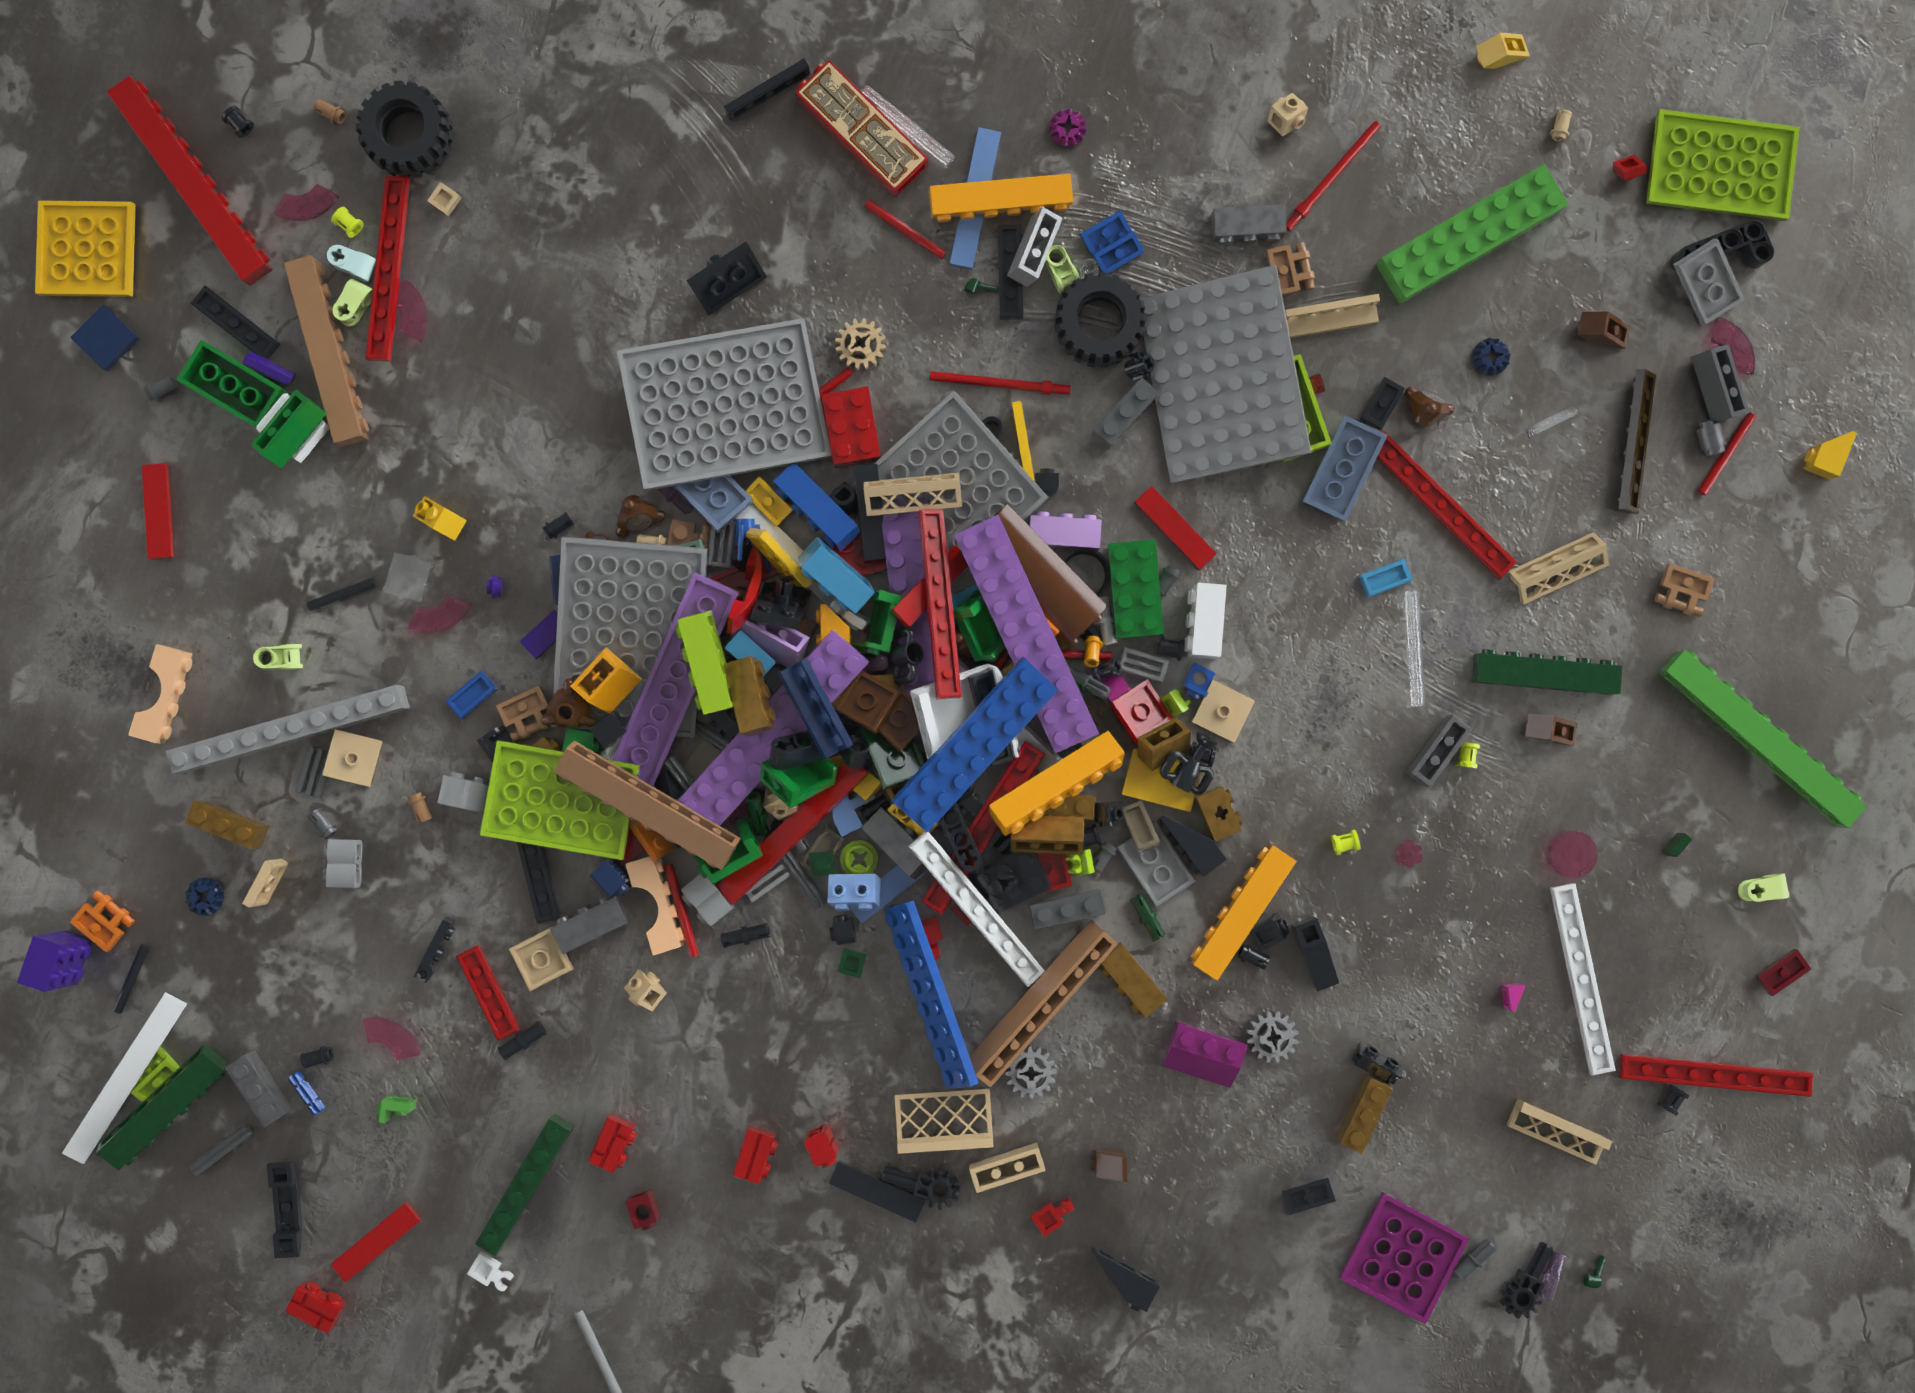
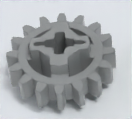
(1282, 1034)
(1042, 1072)

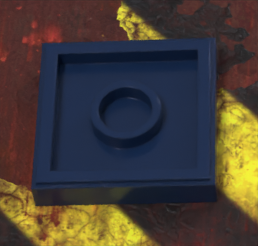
(105, 337)

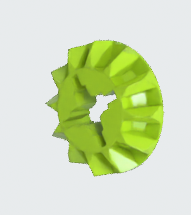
(859, 847)

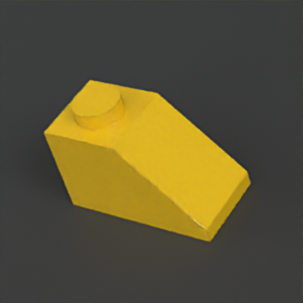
(1502, 50)
(1829, 457)

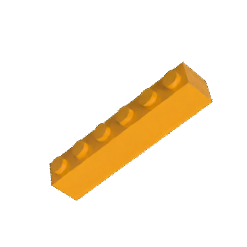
(1000, 196)
(1057, 783)
(1243, 911)

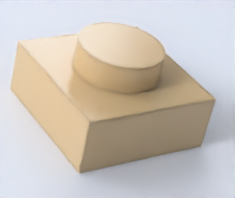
(444, 199)

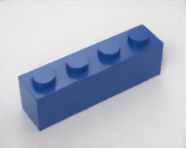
(816, 507)

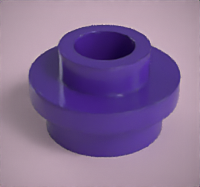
(494, 586)

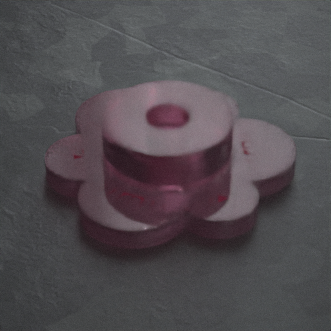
(1404, 858)

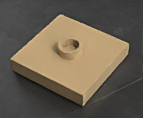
(1223, 711)
(352, 758)
(265, 882)
(540, 959)

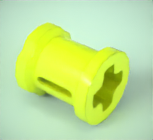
(347, 222)
(1467, 755)
(1345, 842)

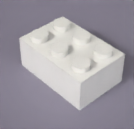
(1205, 621)

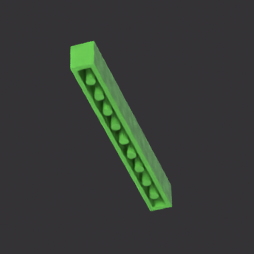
(1763, 739)

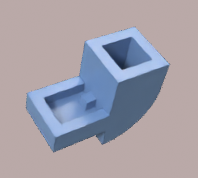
(846, 816)

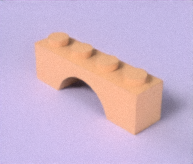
(171, 669)
(665, 932)

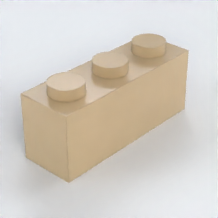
(1006, 1167)

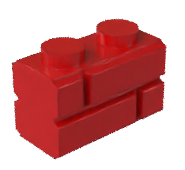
(612, 1143)
(822, 1146)
(754, 1155)
(316, 1306)

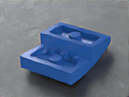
(1111, 242)

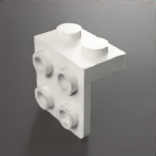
(311, 441)

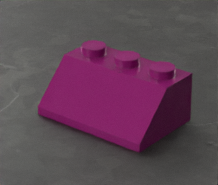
(1204, 1054)

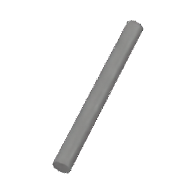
(597, 1352)

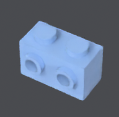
(854, 891)

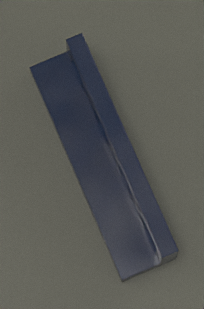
(815, 708)

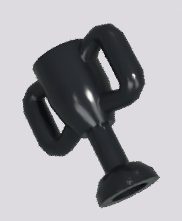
(903, 656)
(1189, 768)

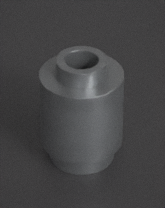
(1711, 437)

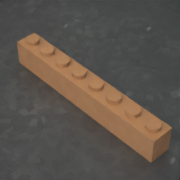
(326, 351)
(647, 805)
(1041, 1003)

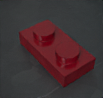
(1783, 972)

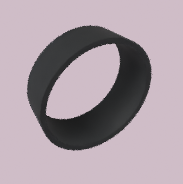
(1098, 556)

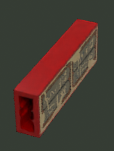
(861, 128)

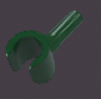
(973, 285)
(1595, 1280)

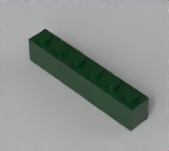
(1547, 673)
(161, 1107)
(524, 1185)

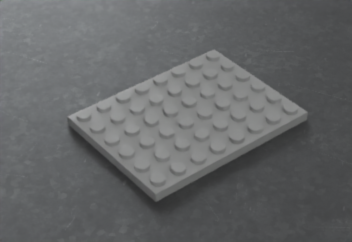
(1224, 375)
(724, 404)
(623, 601)

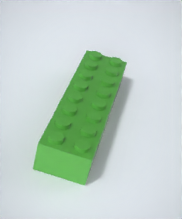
(1472, 234)

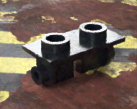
(1387, 1068)

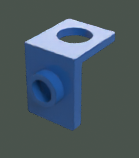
(1194, 690)

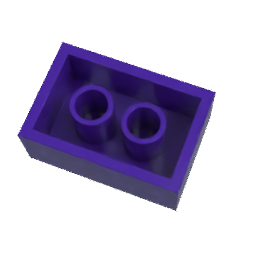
(55, 961)

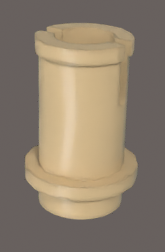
(1561, 126)
(652, 539)

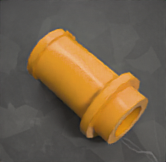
(1093, 645)

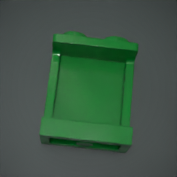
(881, 624)
(978, 628)
(799, 782)
(745, 852)

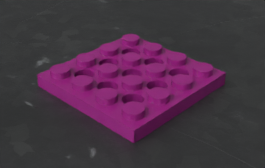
(1397, 1295)

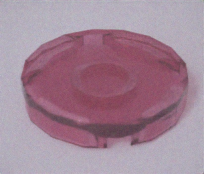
(1573, 854)

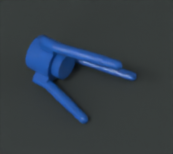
(741, 528)

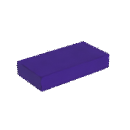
(269, 368)
(542, 636)

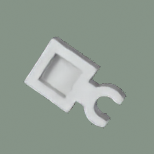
(855, 621)
(487, 1269)

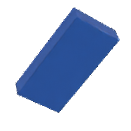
(471, 695)

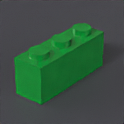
(288, 429)

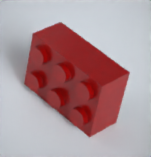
(851, 427)

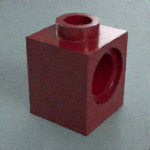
(647, 1200)

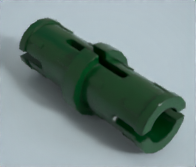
(754, 803)
(1148, 917)

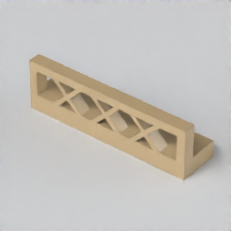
(1332, 316)
(912, 485)
(1559, 563)
(1565, 1126)

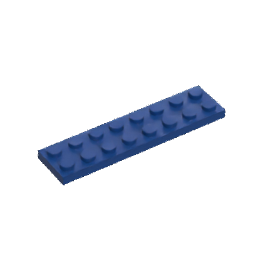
(974, 744)
(930, 995)

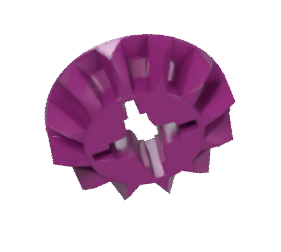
(1058, 133)

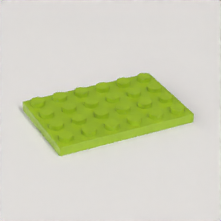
(1722, 165)
(540, 808)

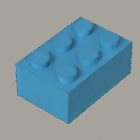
(835, 576)

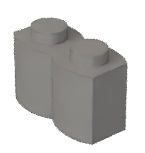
(464, 793)
(343, 863)
(707, 900)

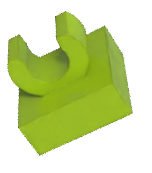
(1175, 703)
(1080, 864)

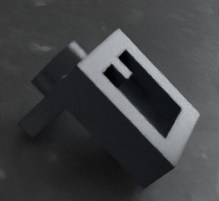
(1270, 931)

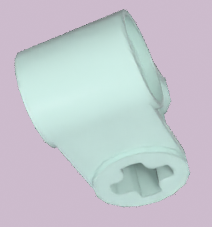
(354, 263)

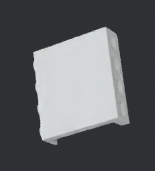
(943, 716)

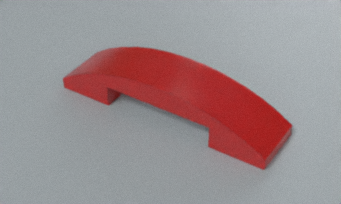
(742, 610)

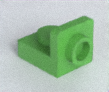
(399, 1106)

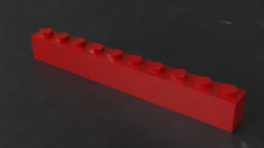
(189, 180)

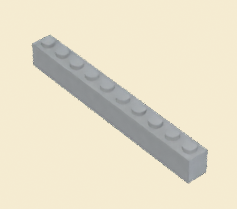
(287, 729)

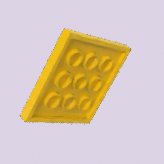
(85, 248)

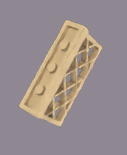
(938, 1142)

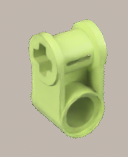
(1063, 272)
(353, 300)
(283, 657)
(1766, 888)

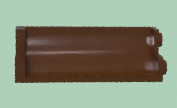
(1060, 592)

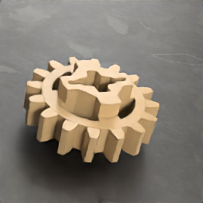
(868, 338)

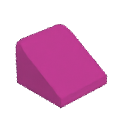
(1117, 687)
(1512, 995)

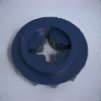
(1484, 364)
(215, 896)

